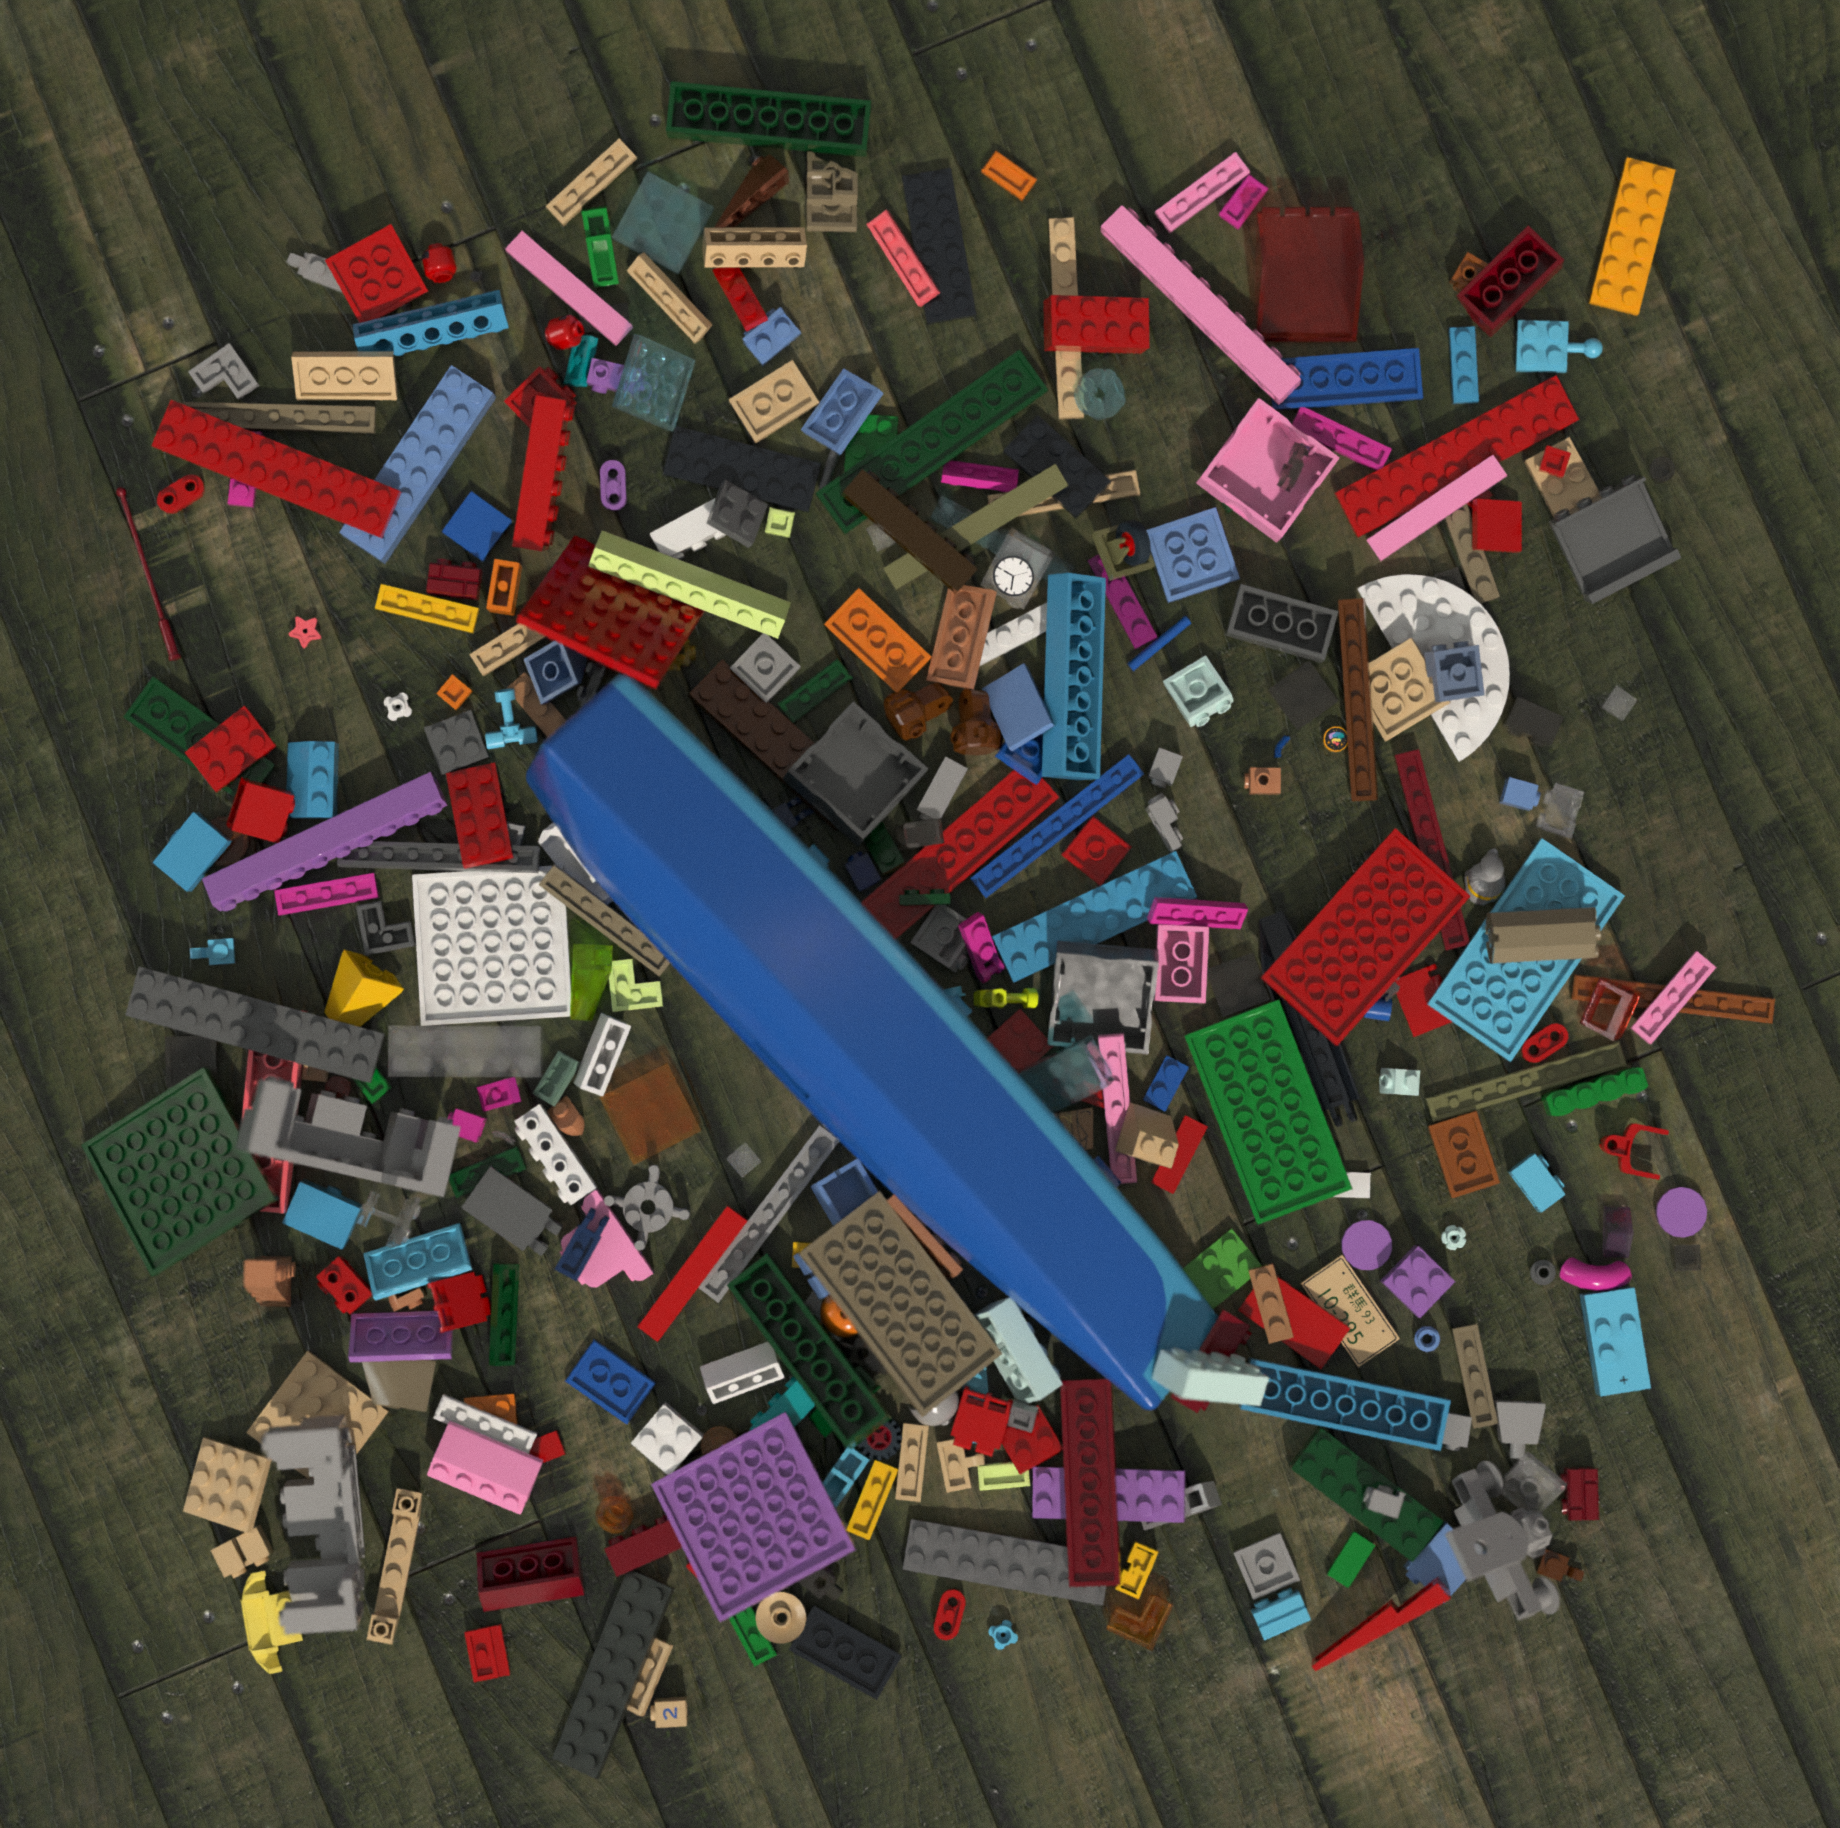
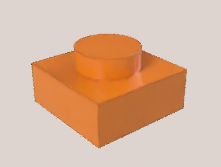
(454, 692)

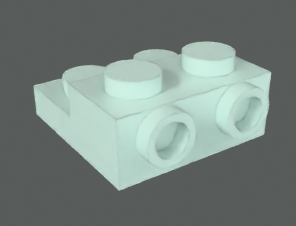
(1199, 692)

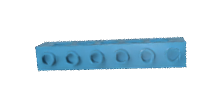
(440, 317)

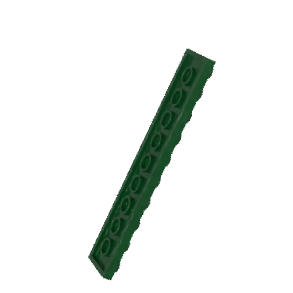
(940, 435)

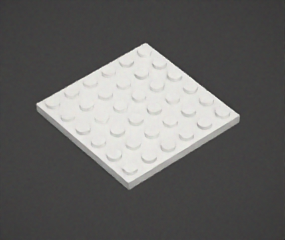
(490, 947)

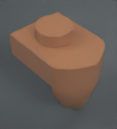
(567, 1117)
(411, 1299)

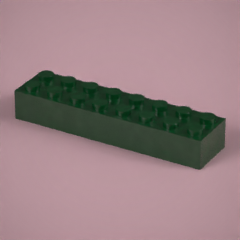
(768, 119)
(809, 1351)

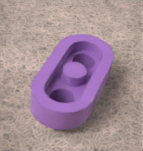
(613, 486)

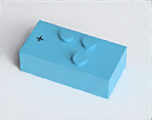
(1615, 1341)

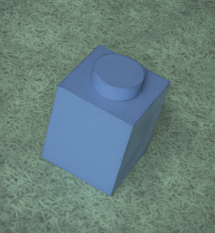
(1520, 794)

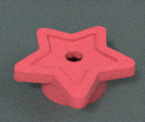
(305, 638)

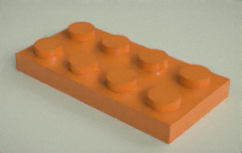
(877, 640)

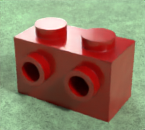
(345, 1285)

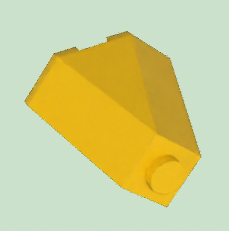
(360, 990)

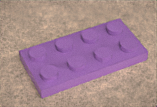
(398, 1337)

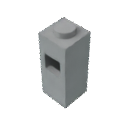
(941, 790)

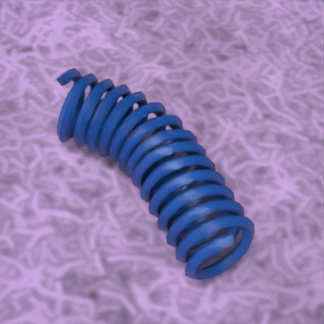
(1281, 746)

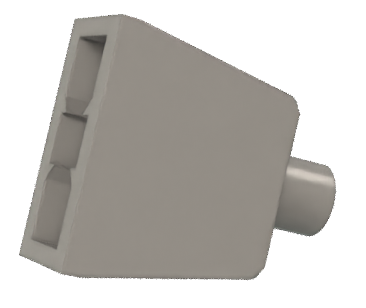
(1519, 1424)

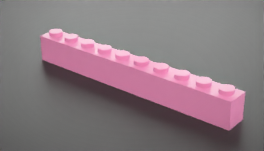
(1200, 305)

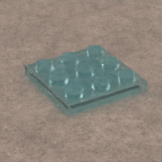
(663, 222)
(653, 383)

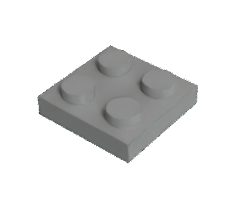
(765, 667)
(1266, 1565)

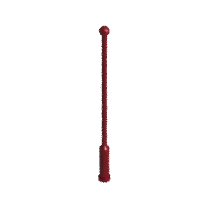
(163, 622)

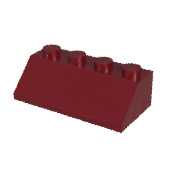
(1510, 281)
(1224, 1339)
(529, 1574)

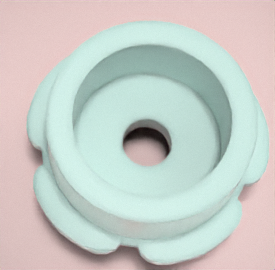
(1460, 1240)

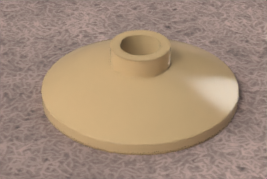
(768, 1621)

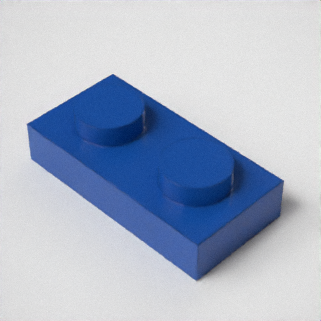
(1165, 1083)

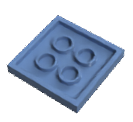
(1192, 555)

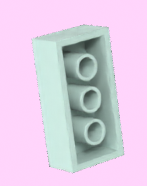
(1023, 1359)
(1210, 1377)

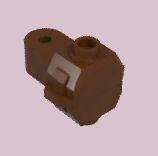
(911, 711)
(976, 731)

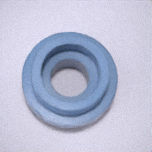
(1435, 1338)

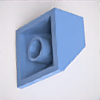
(555, 670)

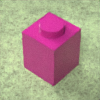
(470, 1124)

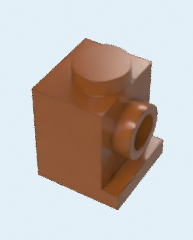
(1468, 263)

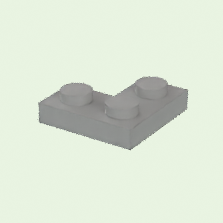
(224, 366)

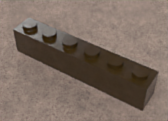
(909, 531)

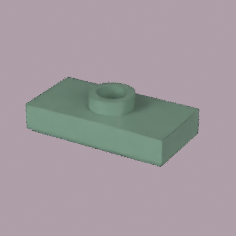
(556, 1078)

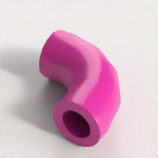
(1595, 1277)

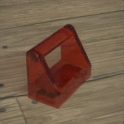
(1622, 1014)

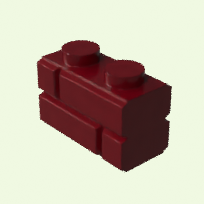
(454, 580)
(1581, 1494)

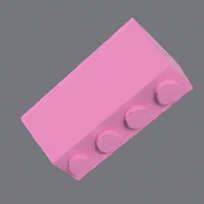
(485, 1467)

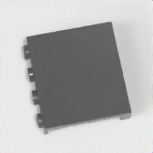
(1613, 539)

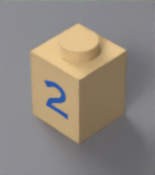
(670, 1712)

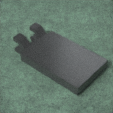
(511, 1211)

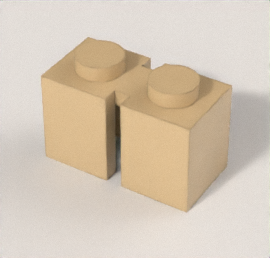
(242, 1551)

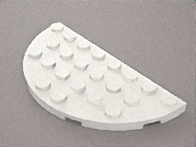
(1439, 615)

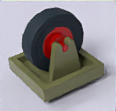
(1124, 549)

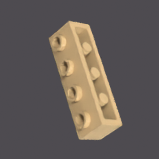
(754, 247)

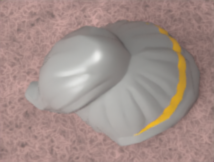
(1486, 879)

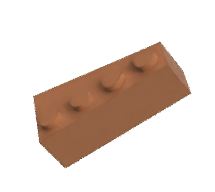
(270, 1279)

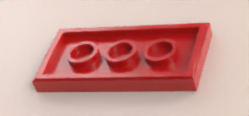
(1314, 1328)

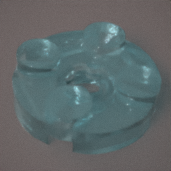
(1113, 390)

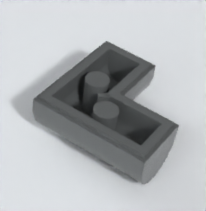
(378, 936)

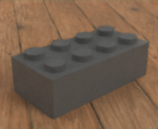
(1281, 623)

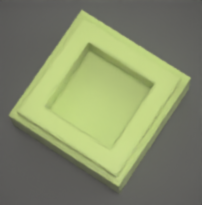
(779, 522)

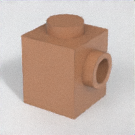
(1263, 781)

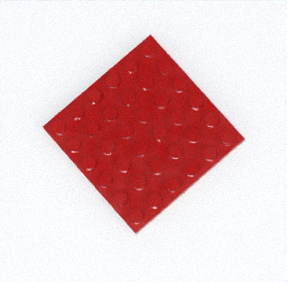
(609, 616)

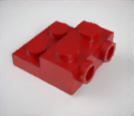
(540, 382)

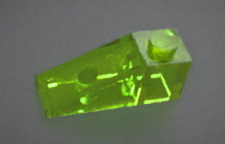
(589, 977)

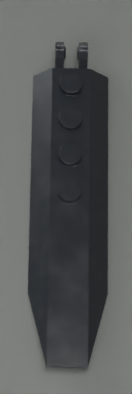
(1323, 1060)

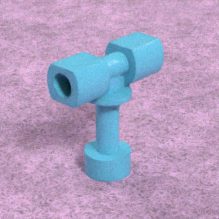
(509, 731)

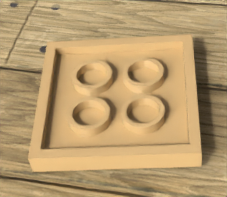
(1401, 690)
(227, 1485)

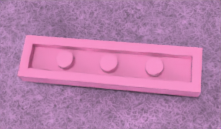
(1202, 192)
(1673, 997)

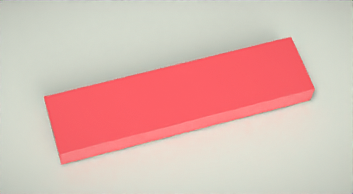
(903, 258)

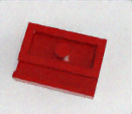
(487, 1653)

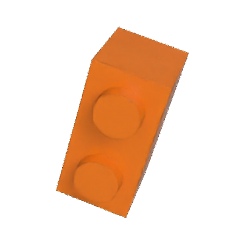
(504, 587)

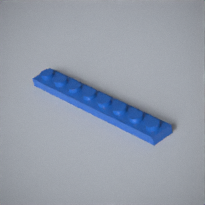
(1057, 826)

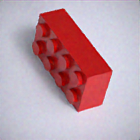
(1096, 324)

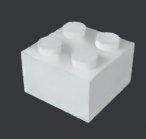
(667, 1439)

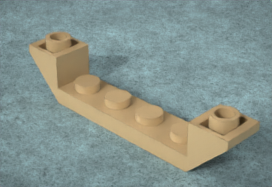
(396, 1566)

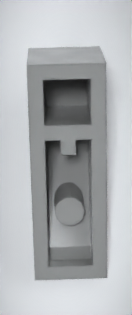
(1197, 1500)

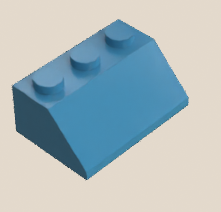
(313, 779)

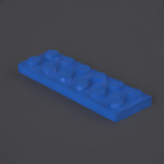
(1355, 379)

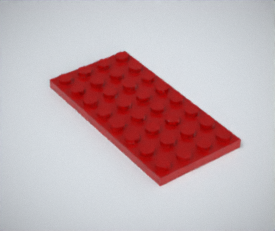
(1365, 937)

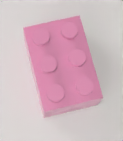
(1182, 963)

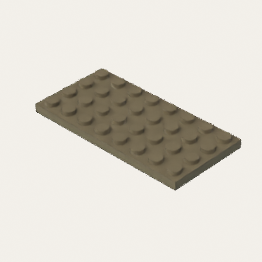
(900, 1303)

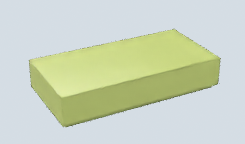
(1001, 1476)

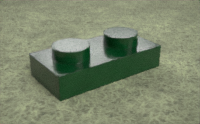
(884, 850)
(913, 898)

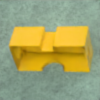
(1138, 1570)

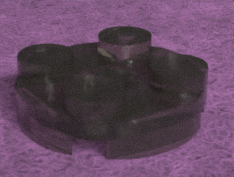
(1290, 472)

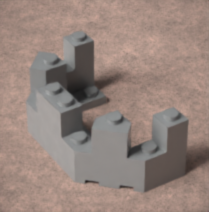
(412, 1156)
(328, 1588)

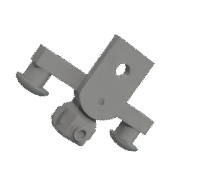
(1498, 1543)

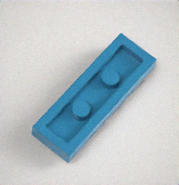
(1463, 365)

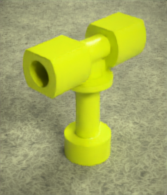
(999, 998)

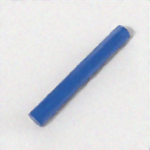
(1159, 643)

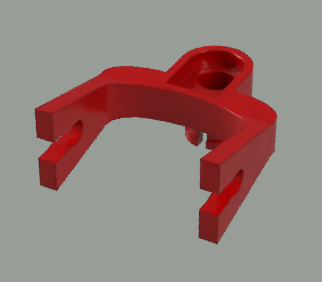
(1623, 1145)

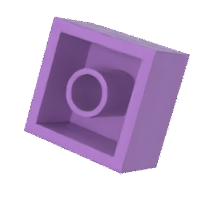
(1417, 1281)

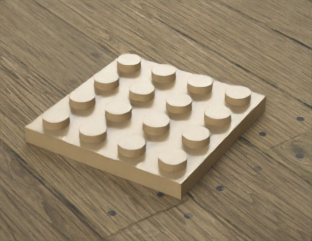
(318, 1391)

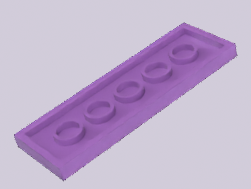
(1141, 1494)

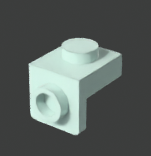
(1399, 1081)

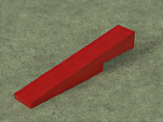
(692, 1273)
(1383, 1621)

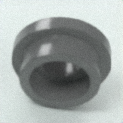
(1534, 1272)

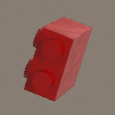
(260, 810)

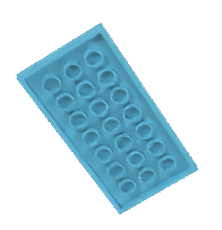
(1507, 1000)

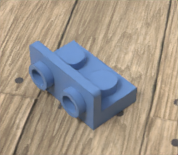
(771, 336)

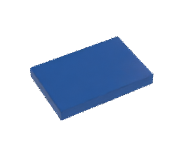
(610, 1381)

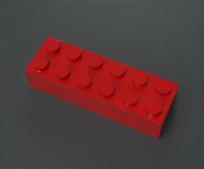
(542, 473)

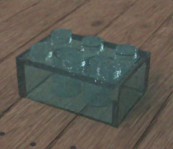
(1068, 1074)

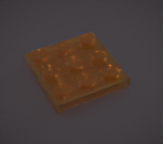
(650, 1114)

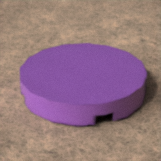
(1681, 1212)
(1366, 1245)

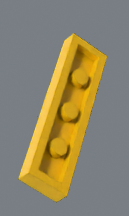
(427, 608)

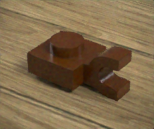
(1555, 1566)

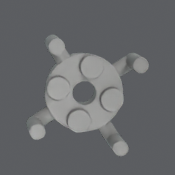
(647, 1222)

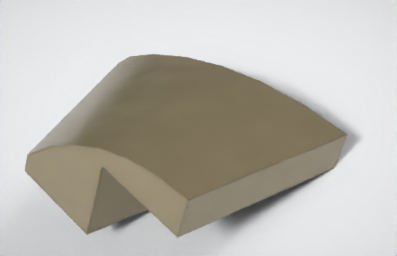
(830, 196)
(400, 1383)

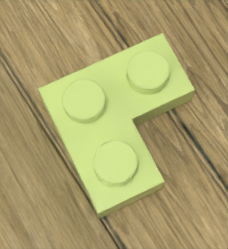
(629, 995)

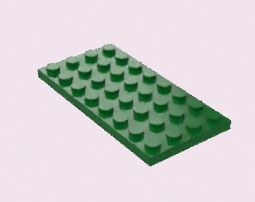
(1268, 1112)

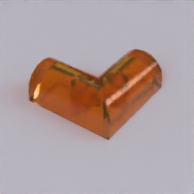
(1144, 1628)

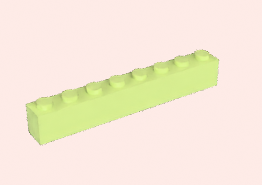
(689, 584)

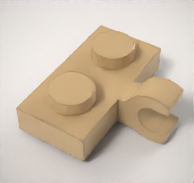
(956, 1465)

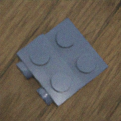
(1455, 671)

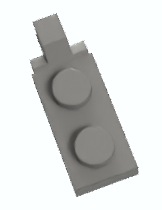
(314, 269)

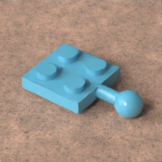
(1545, 345)

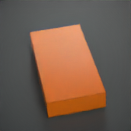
(1009, 175)

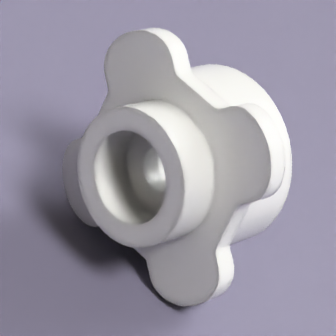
(404, 709)

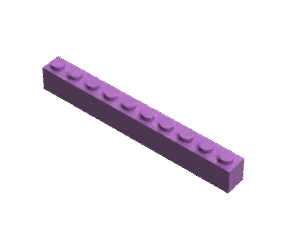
(325, 842)

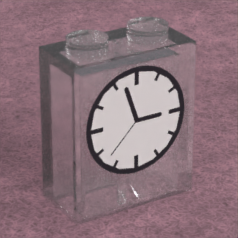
(1017, 569)

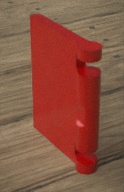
(1413, 997)

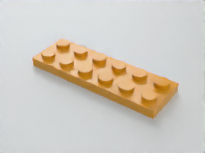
(1632, 236)

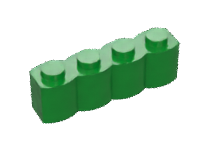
(1587, 1094)

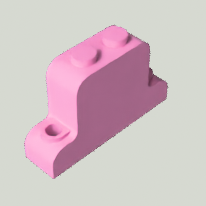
(614, 1251)

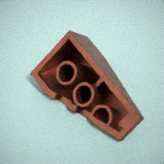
(759, 185)

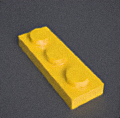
(872, 1499)

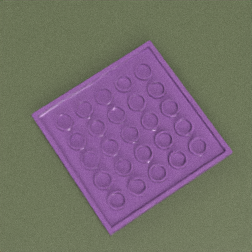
(753, 1517)

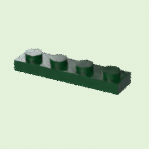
(504, 1314)

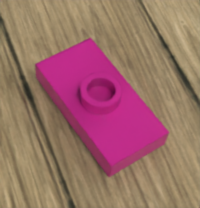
(1243, 201)

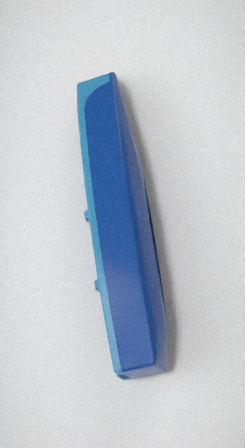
(861, 1033)

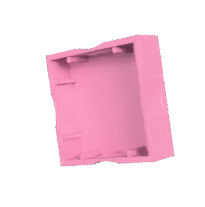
(1249, 465)

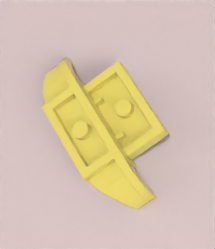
(262, 1622)

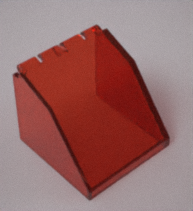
(1308, 274)

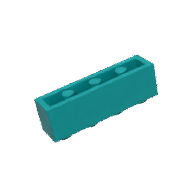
(793, 1401)

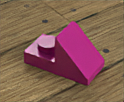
(499, 1094)

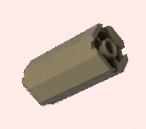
(1542, 935)

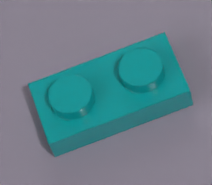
(580, 361)

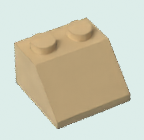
(1148, 1136)

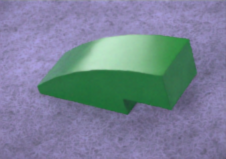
(600, 246)

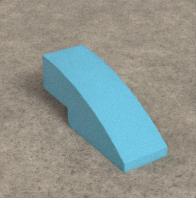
(844, 1474)

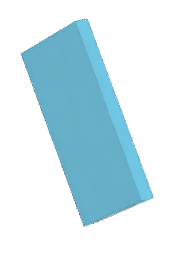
(417, 1261)

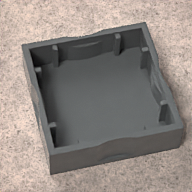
(855, 774)
(1101, 993)

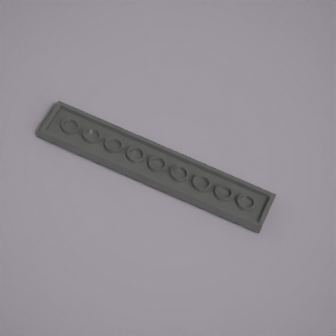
(255, 1024)

